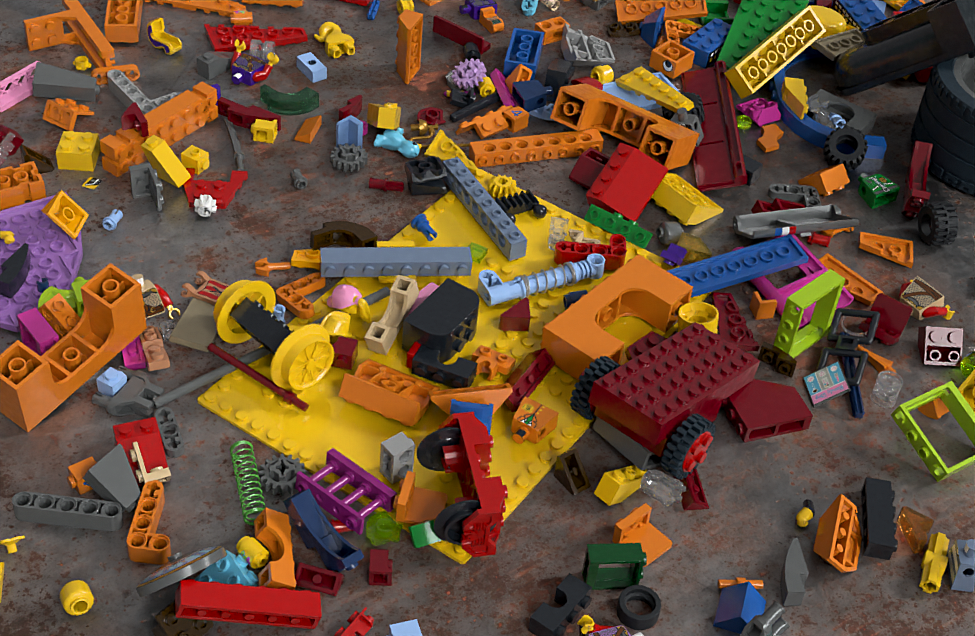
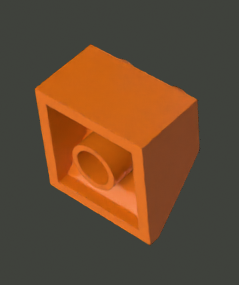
(827, 179)

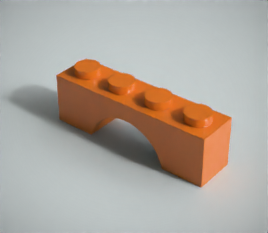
(273, 531)

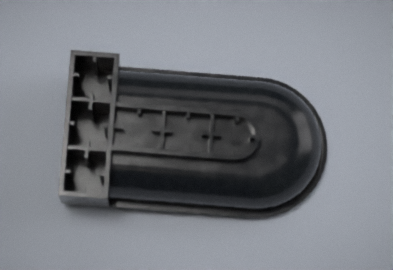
(907, 45)

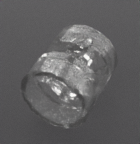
(261, 49)
(886, 389)

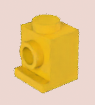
(264, 130)

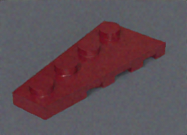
(731, 324)

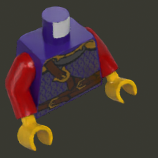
(249, 68)

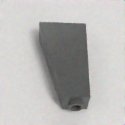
(63, 84)
(628, 447)

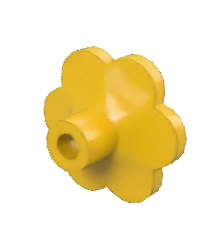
(11, 543)

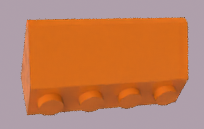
(409, 44)

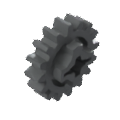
(349, 157)
(271, 473)

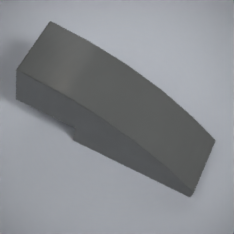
(793, 576)

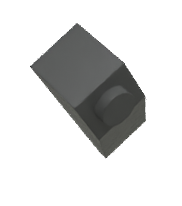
(213, 63)

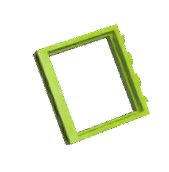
(826, 293)
(961, 412)

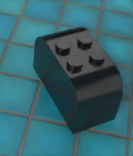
(443, 320)

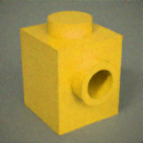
(195, 158)

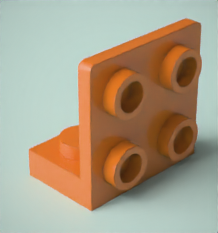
(64, 112)

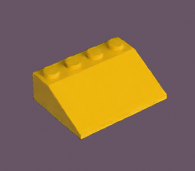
(684, 201)

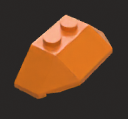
(481, 394)
(839, 535)

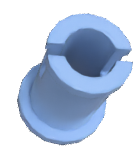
(111, 221)
(279, 312)

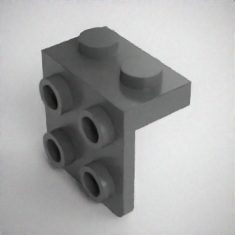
(145, 183)

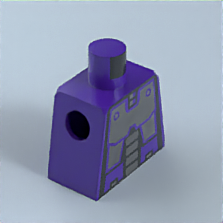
(473, 7)

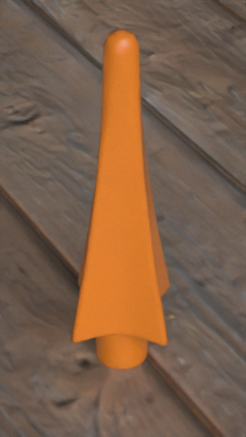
(881, 364)

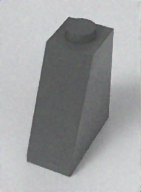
(115, 479)

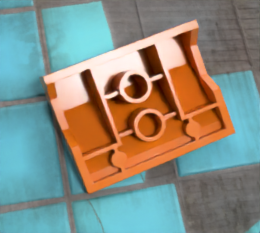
(387, 392)

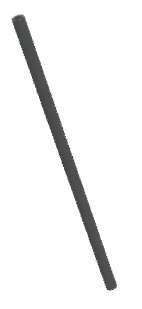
(247, 359)

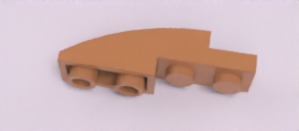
(153, 349)

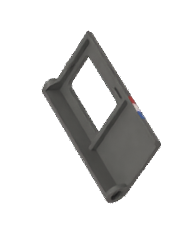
(792, 222)

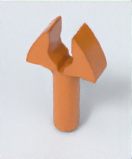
(263, 267)

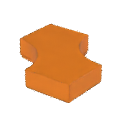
(771, 134)

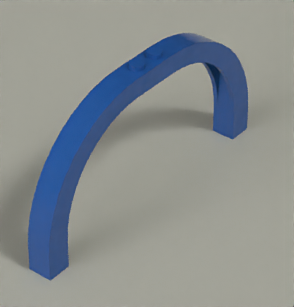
(809, 128)

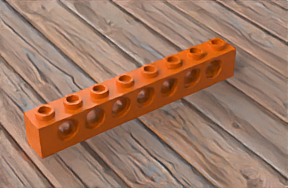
(534, 147)

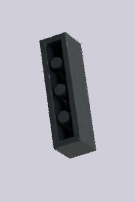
(877, 519)

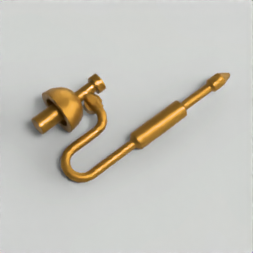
(423, 128)

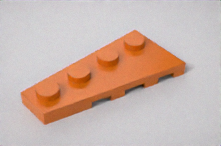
(854, 283)

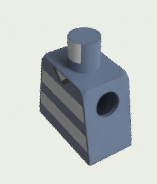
(962, 558)

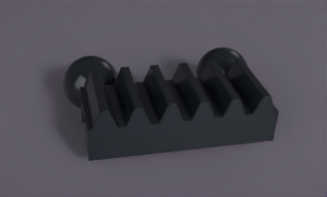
(520, 204)

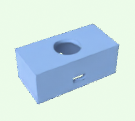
(311, 67)

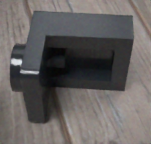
(461, 98)

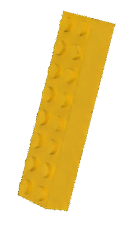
(775, 52)

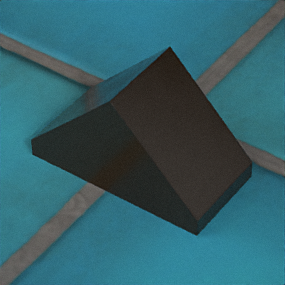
(42, 162)
(571, 472)

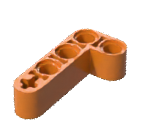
(142, 542)

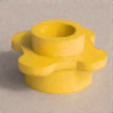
(82, 63)

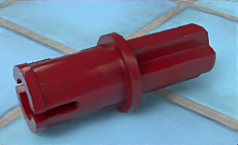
(385, 184)

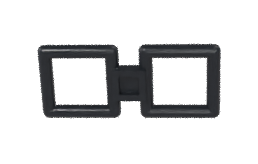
(847, 345)

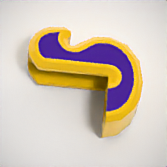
(161, 39)

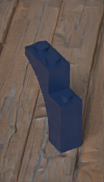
(319, 533)

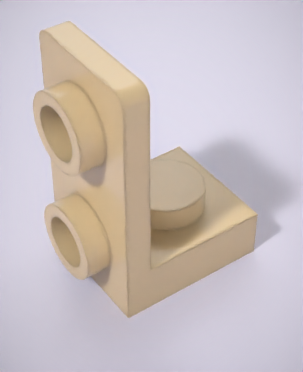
(155, 474)

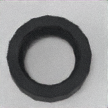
(644, 594)

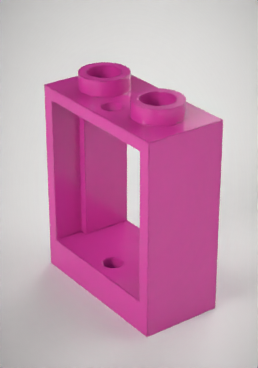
(37, 333)

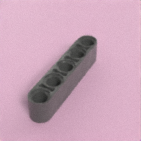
(67, 511)

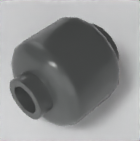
(669, 232)

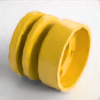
(700, 313)

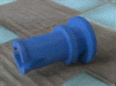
(422, 225)

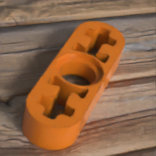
(127, 68)

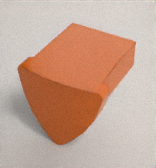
(934, 409)

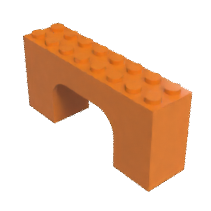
(591, 108)
(633, 290)
(110, 321)

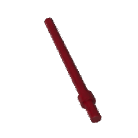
(288, 396)

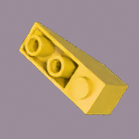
(794, 95)
(619, 484)

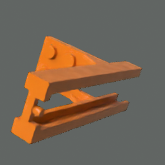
(49, 31)

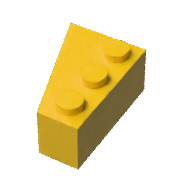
(384, 116)

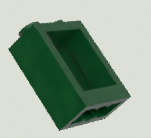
(613, 554)

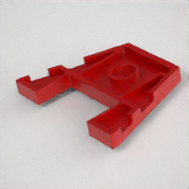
(219, 190)

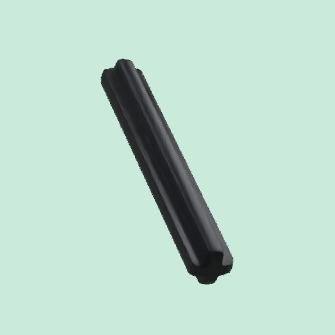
(474, 107)

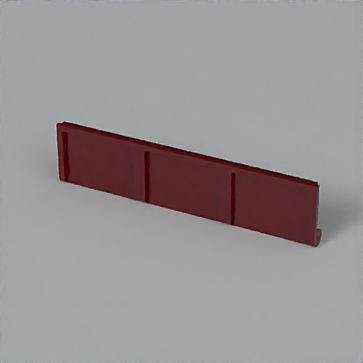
(719, 155)

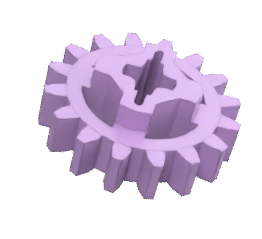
(469, 72)

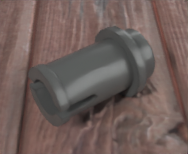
(299, 180)

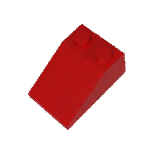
(149, 441)

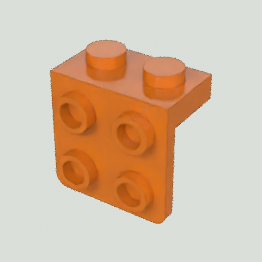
(416, 503)
(637, 529)

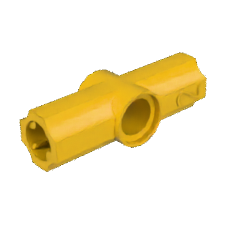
(934, 563)

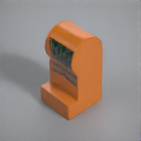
(491, 20)

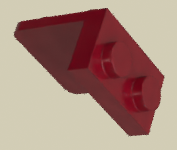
(892, 319)

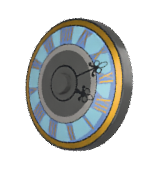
(180, 567)

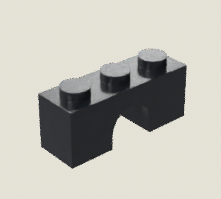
(456, 375)
(573, 597)

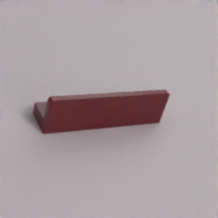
(458, 34)
(528, 376)

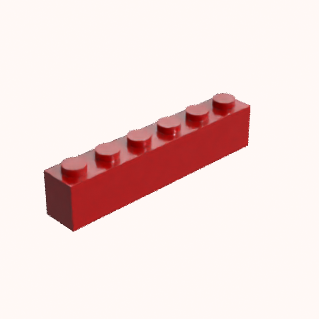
(247, 604)

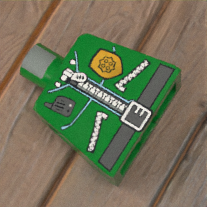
(877, 190)

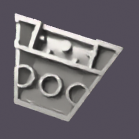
(585, 49)

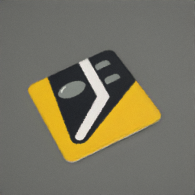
(92, 183)

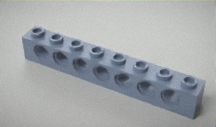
(485, 209)

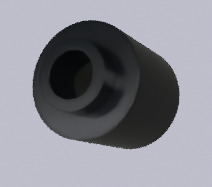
(471, 51)

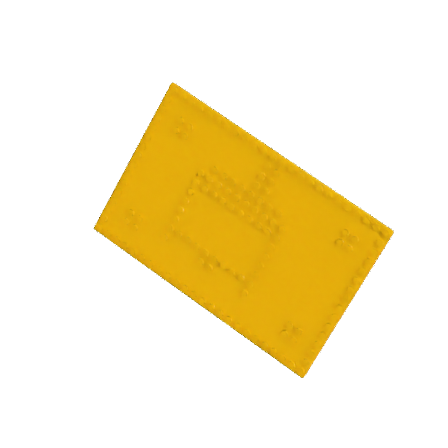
(359, 432)

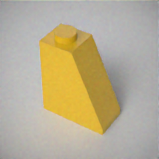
(165, 161)

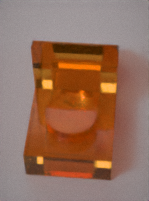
(915, 528)

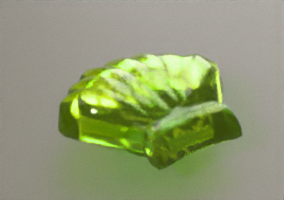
(382, 529)

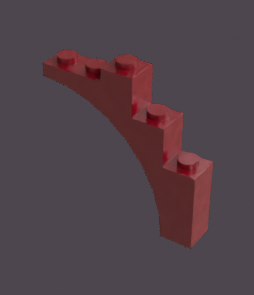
(916, 178)

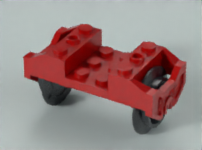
(464, 448)

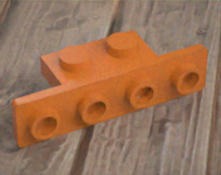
(487, 125)

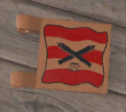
(208, 292)

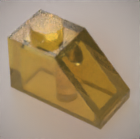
(695, 248)

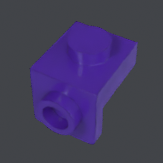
(674, 255)

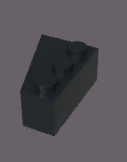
(558, 76)

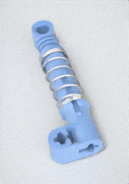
(496, 292)

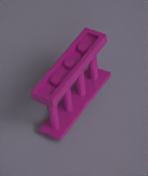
(350, 474)

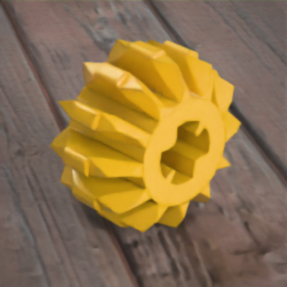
(501, 186)

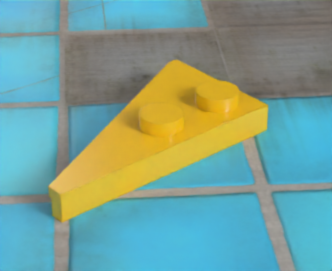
(446, 149)

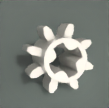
(205, 205)

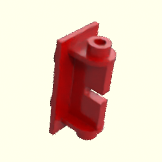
(358, 623)

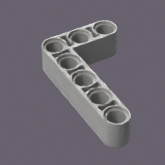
(129, 93)

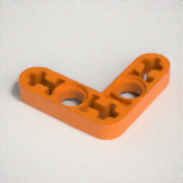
(673, 30)
(296, 291)

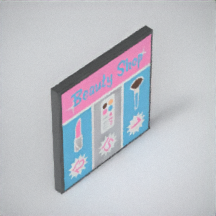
(826, 384)

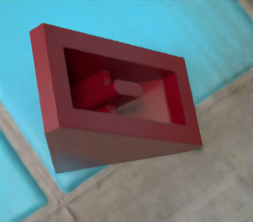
(516, 318)

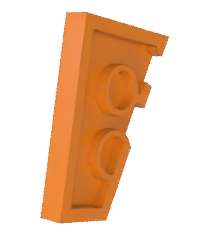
(888, 247)

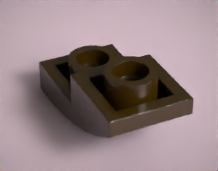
(618, 30)
(780, 359)

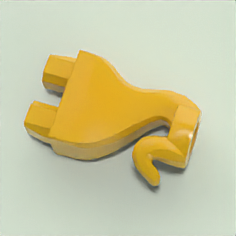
(335, 41)

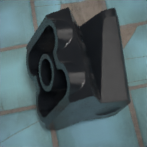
(426, 176)

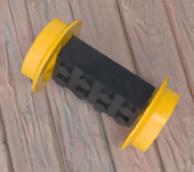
(299, 355)

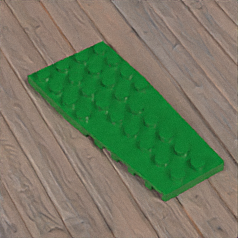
(754, 23)

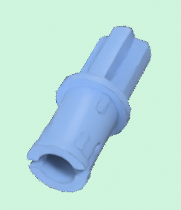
(837, 120)

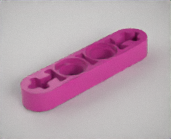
(502, 89)

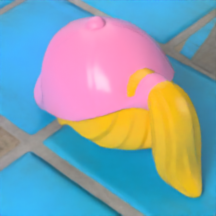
(349, 301)

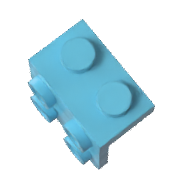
(229, 570)

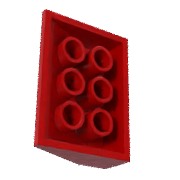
(626, 182)

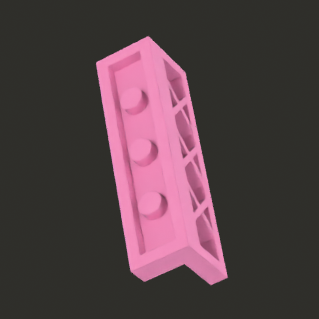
(17, 91)

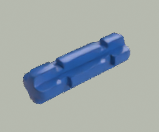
(372, 11)

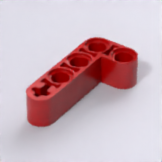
(576, 252)

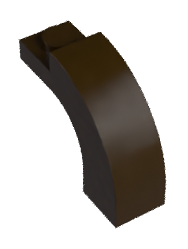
(342, 233)

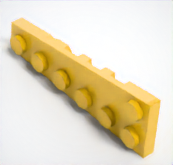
(654, 89)

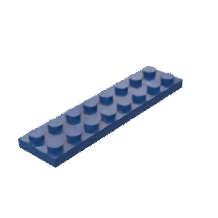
(741, 265)

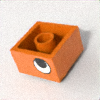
(671, 59)

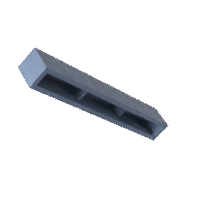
(395, 261)

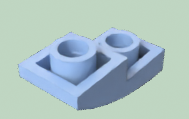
(543, 112)

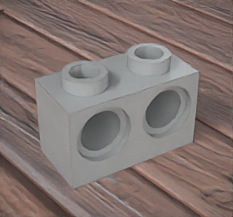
(397, 457)

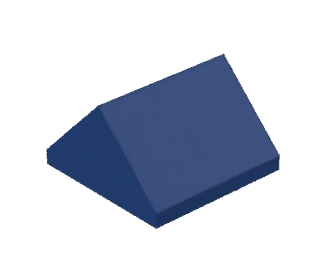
(738, 606)

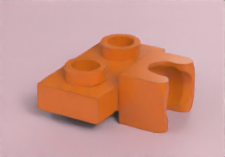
(491, 362)

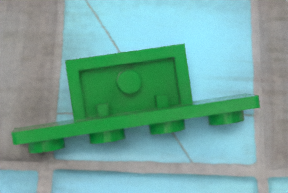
(616, 224)

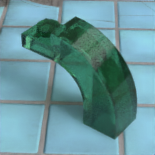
(289, 104)

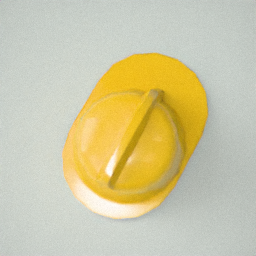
(336, 323)

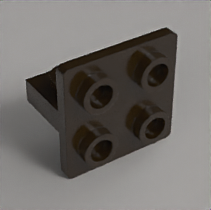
(172, 626)

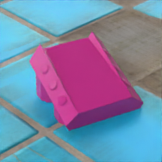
(760, 111)

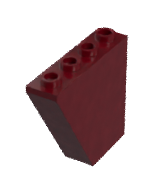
(766, 410)

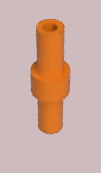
(722, 583)

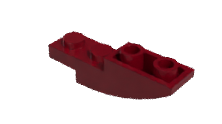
(245, 116)

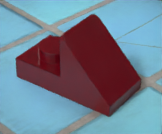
(135, 119)

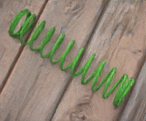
(234, 456)

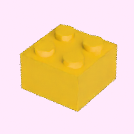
(78, 151)

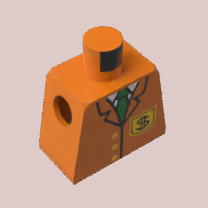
(533, 421)

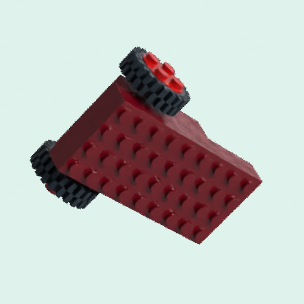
(667, 394)

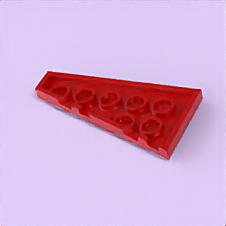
(223, 38)

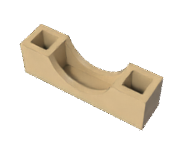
(383, 333)

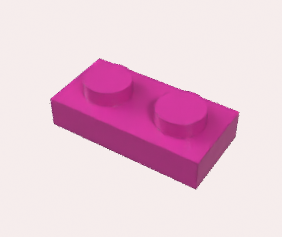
(133, 355)

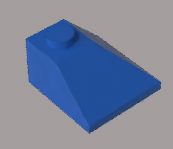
(652, 27)

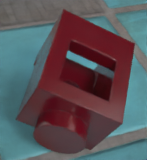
(380, 568)

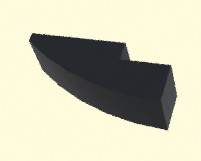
(15, 271)

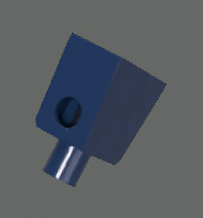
(530, 94)

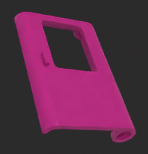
(811, 270)

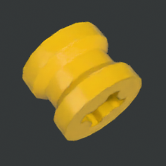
(404, 4)

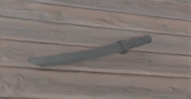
(238, 154)

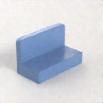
(349, 131)

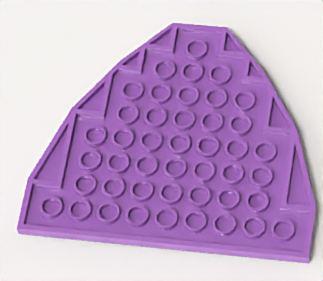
(51, 252)

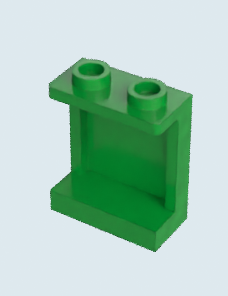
(718, 10)

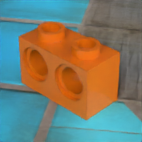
(552, 29)
(59, 315)

